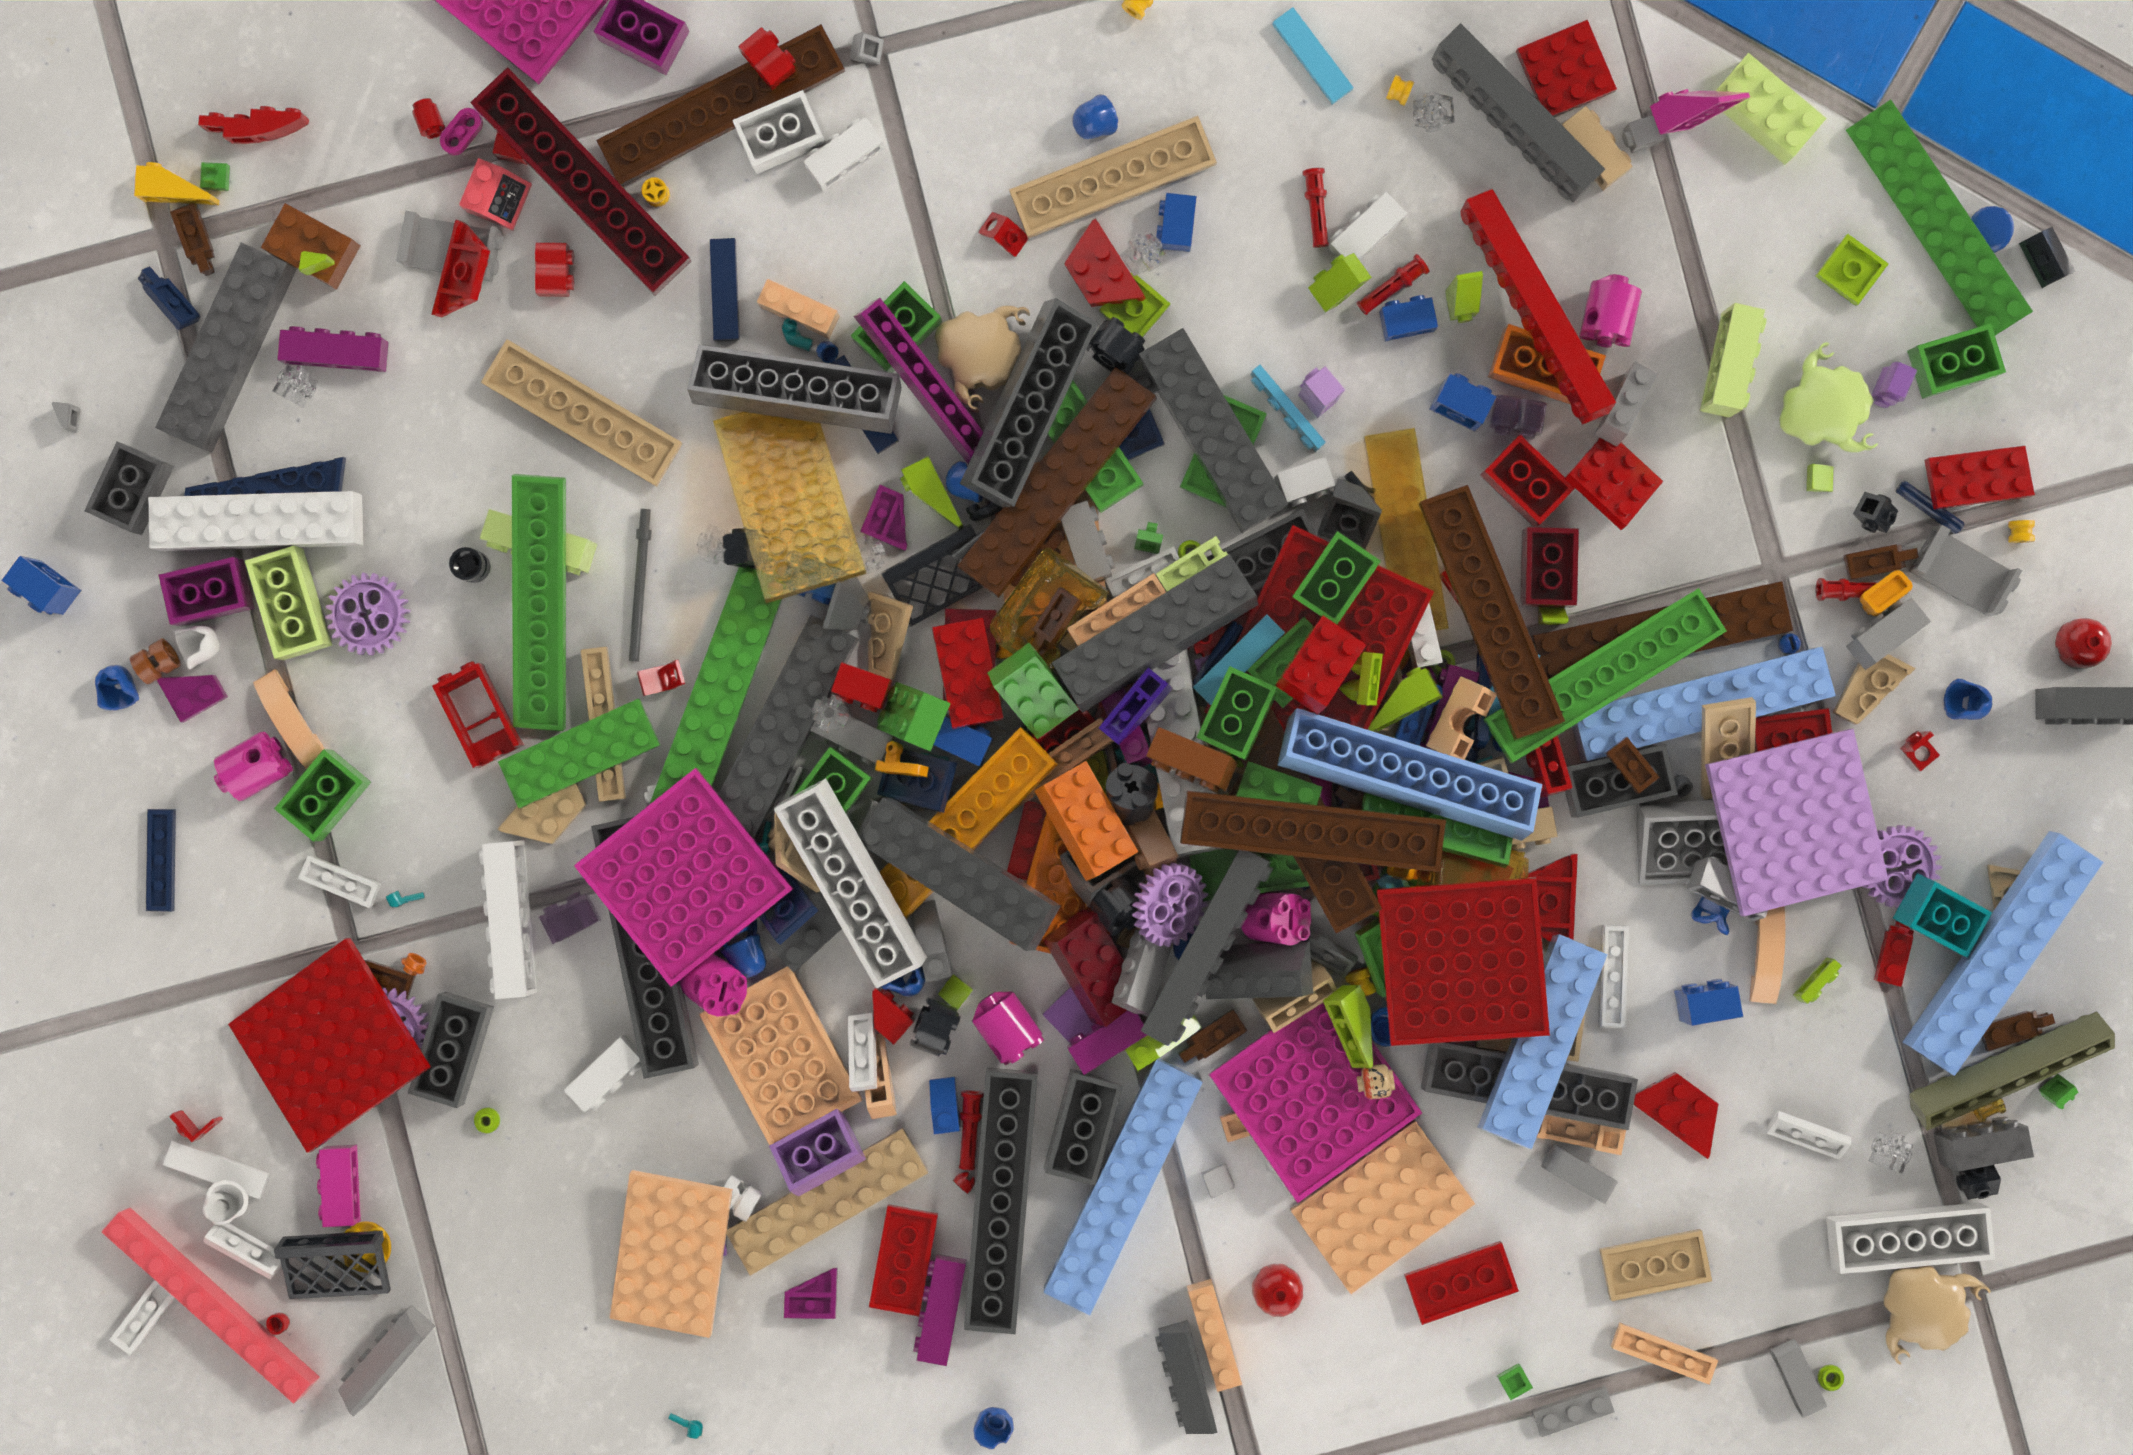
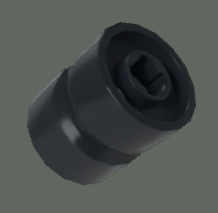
(469, 565)

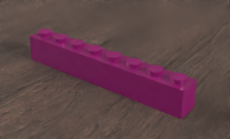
(920, 377)

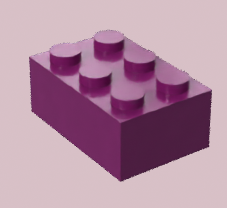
(642, 32)
(206, 591)

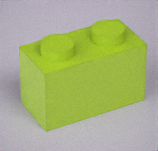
(1339, 282)

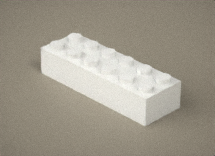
(508, 919)
(1910, 1238)

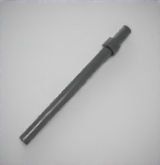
(643, 534)

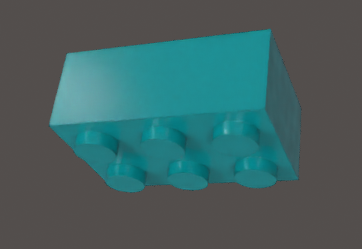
(1942, 915)

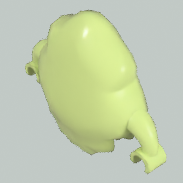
(1827, 405)

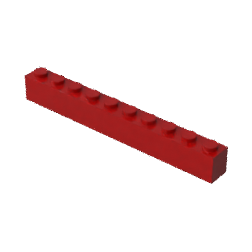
(1537, 307)

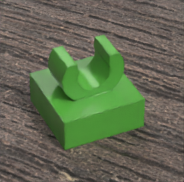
(215, 176)
(1149, 540)
(2058, 1091)
(1514, 1381)

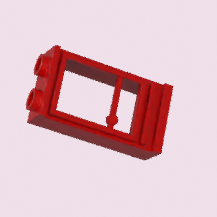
(492, 746)

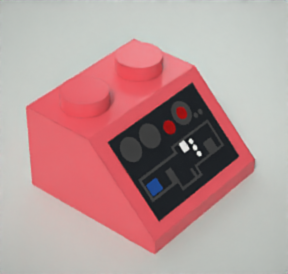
(495, 194)

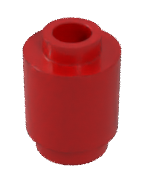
(428, 118)

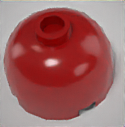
(2083, 643)
(1277, 1290)

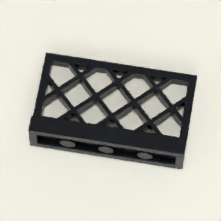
(923, 559)
(328, 1246)

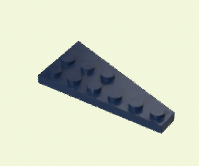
(314, 477)

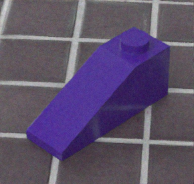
(1135, 706)

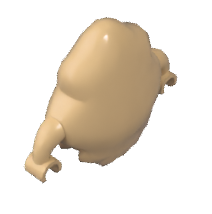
(979, 350)
(1927, 1308)

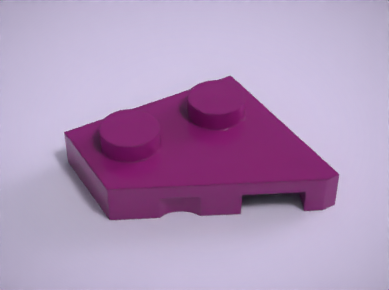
(886, 518)
(192, 694)
(813, 1298)

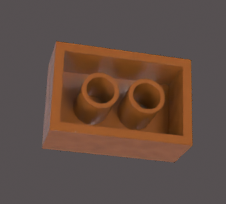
(299, 232)
(1191, 760)

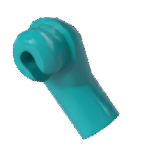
(793, 336)

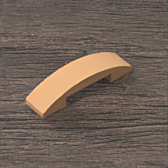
(287, 718)
(1769, 957)
(1583, 1134)

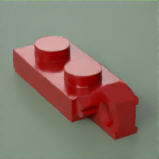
(1894, 955)

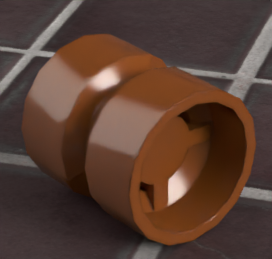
(158, 659)

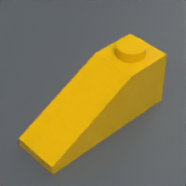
(160, 185)

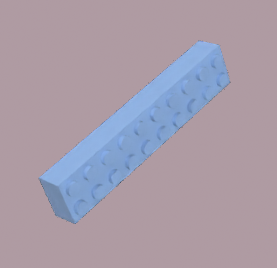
(1678, 708)
(1409, 774)
(2003, 952)
(1122, 1185)

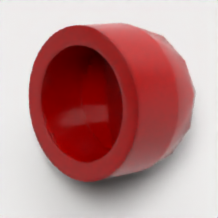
(961, 1181)
(277, 1323)

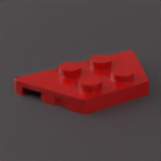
(1101, 270)
(461, 271)
(1557, 896)
(1681, 1110)

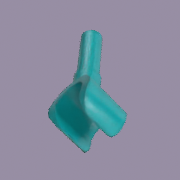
(765, 839)
(395, 899)
(694, 1427)

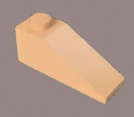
(881, 1100)

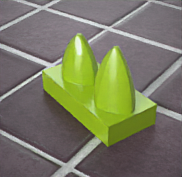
(1366, 688)

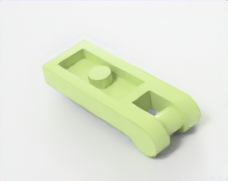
(1190, 564)

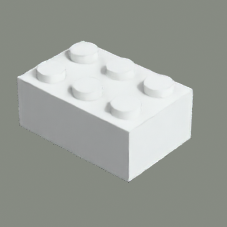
(779, 132)

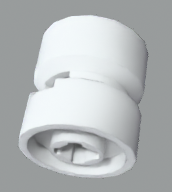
(743, 1198)

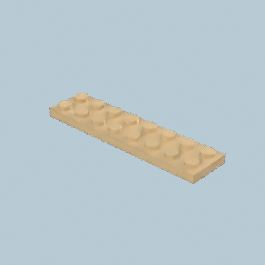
(1113, 177)
(581, 412)
(799, 1219)

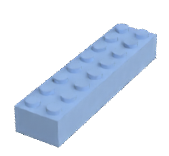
(1536, 1063)

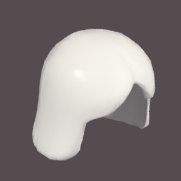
(197, 644)
(224, 1202)

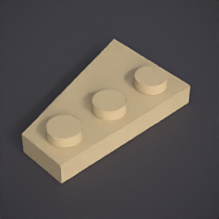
(1869, 687)

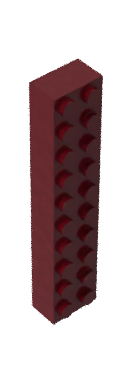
(581, 181)

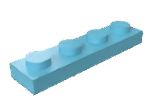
(1279, 401)

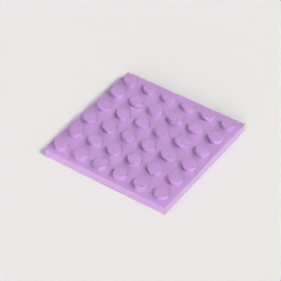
(1796, 822)

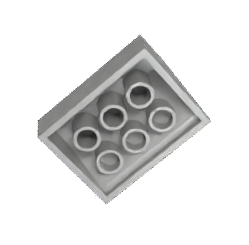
(1674, 838)

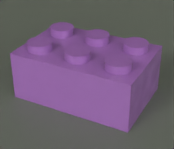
(817, 1152)

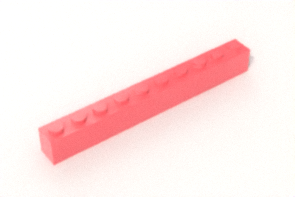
(210, 1304)

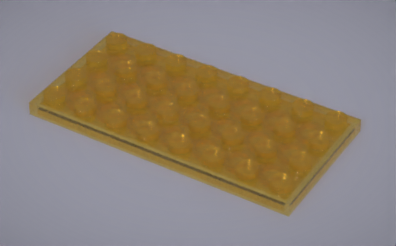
(789, 503)

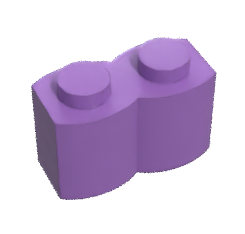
(1893, 384)

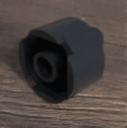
(1116, 346)
(1132, 793)
(1115, 905)
(934, 1027)

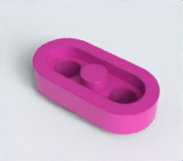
(459, 130)

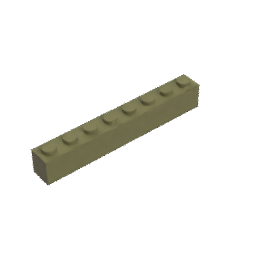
(2012, 1070)

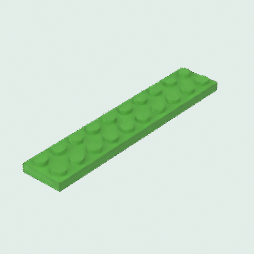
(1938, 219)
(539, 601)
(1618, 668)
(721, 683)

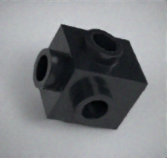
(1875, 512)
(1979, 1182)

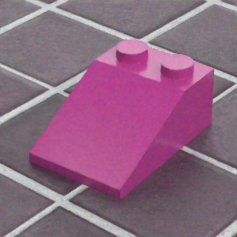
(1689, 109)

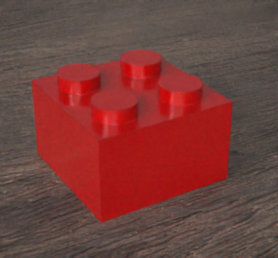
(862, 686)

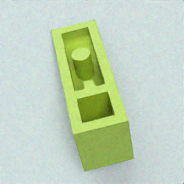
(1464, 296)
(928, 488)
(1409, 697)
(1352, 1022)
(1149, 1049)

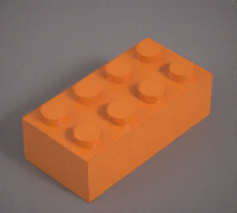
(1524, 367)
(1086, 821)

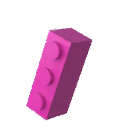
(338, 1185)

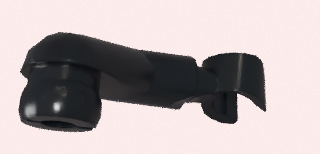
(977, 514)

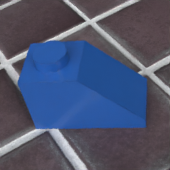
(944, 1105)

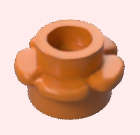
(414, 964)

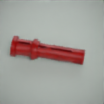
(1316, 194)
(1402, 278)
(1840, 589)
(970, 1116)

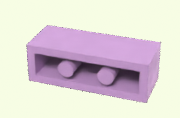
(1320, 391)

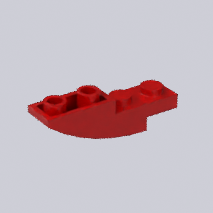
(261, 126)

